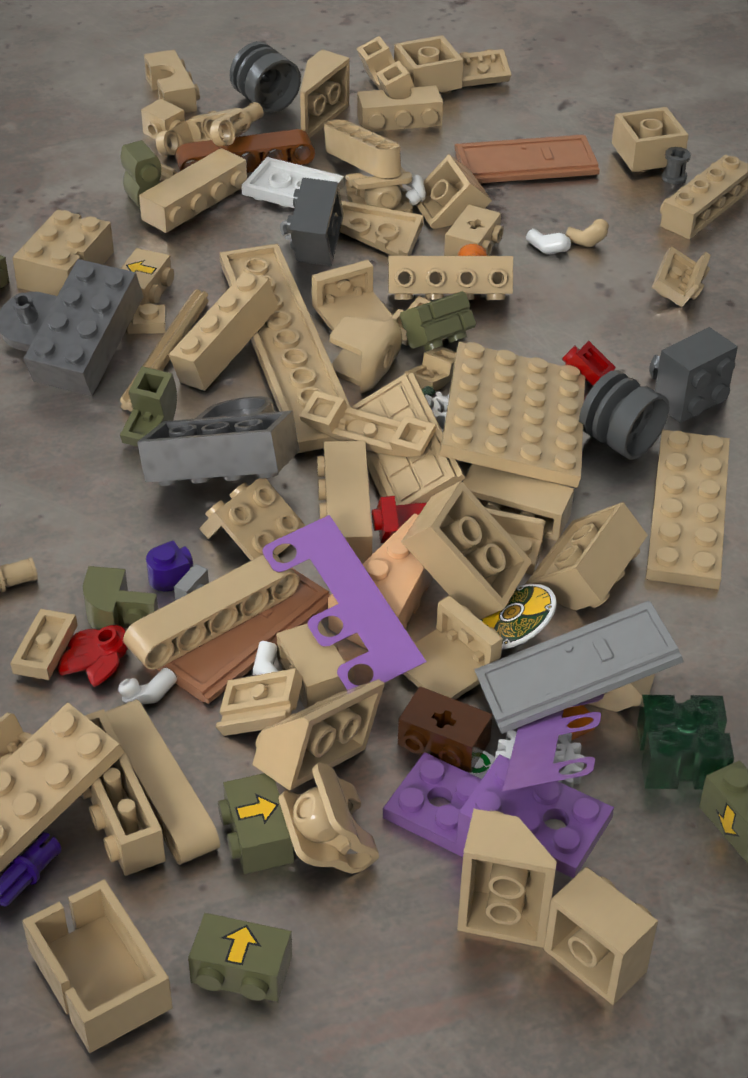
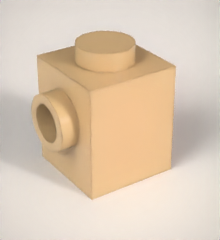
(161, 117)

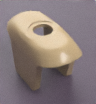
(366, 351)

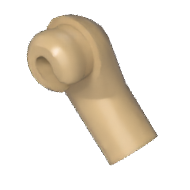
(591, 235)

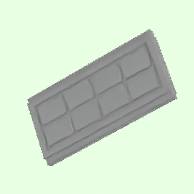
(577, 666)

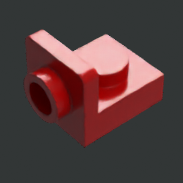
(589, 362)

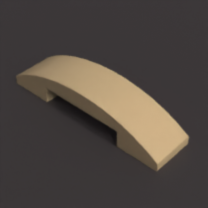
(382, 435)

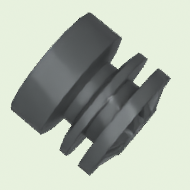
(265, 76)
(624, 414)

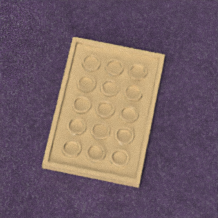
(515, 414)

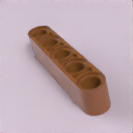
(257, 146)

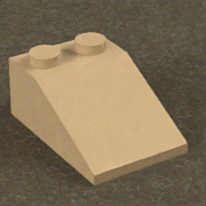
(323, 90)

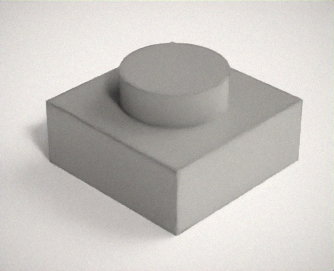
(192, 580)

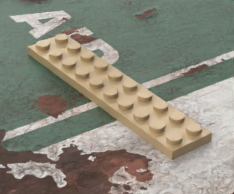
(288, 341)

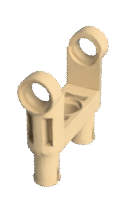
(210, 126)

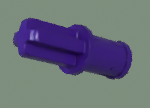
(26, 868)

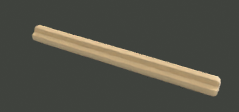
(175, 333)

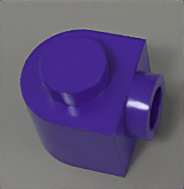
(167, 565)

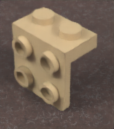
(347, 293)
(253, 518)
(455, 651)

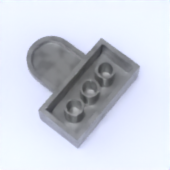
(76, 332)
(223, 441)

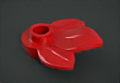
(95, 652)

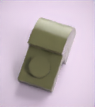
(153, 402)
(110, 601)

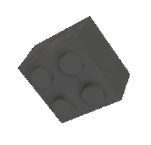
(315, 221)
(696, 373)

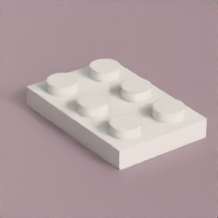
(278, 179)

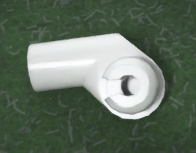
(418, 190)
(549, 243)
(265, 658)
(149, 692)

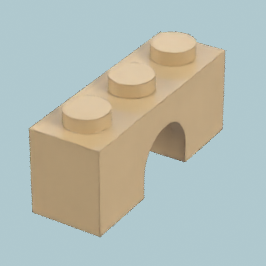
(383, 70)
(169, 76)
(383, 113)

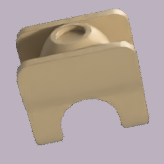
(379, 192)
(323, 824)

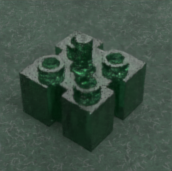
(682, 739)

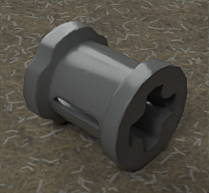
(676, 165)

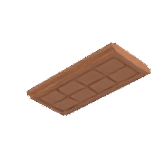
(528, 158)
(233, 653)

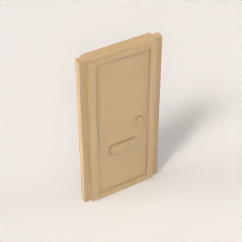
(415, 477)

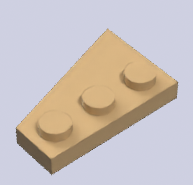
(382, 228)

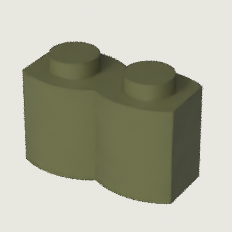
(141, 168)

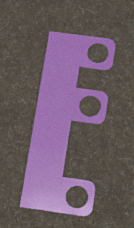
(359, 602)
(536, 747)

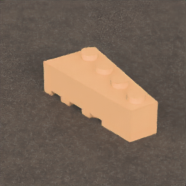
(398, 578)

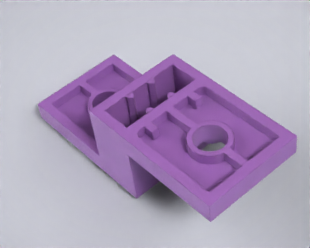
(449, 824)

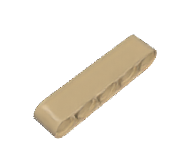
(363, 148)
(209, 612)
(178, 810)

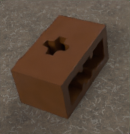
(444, 729)

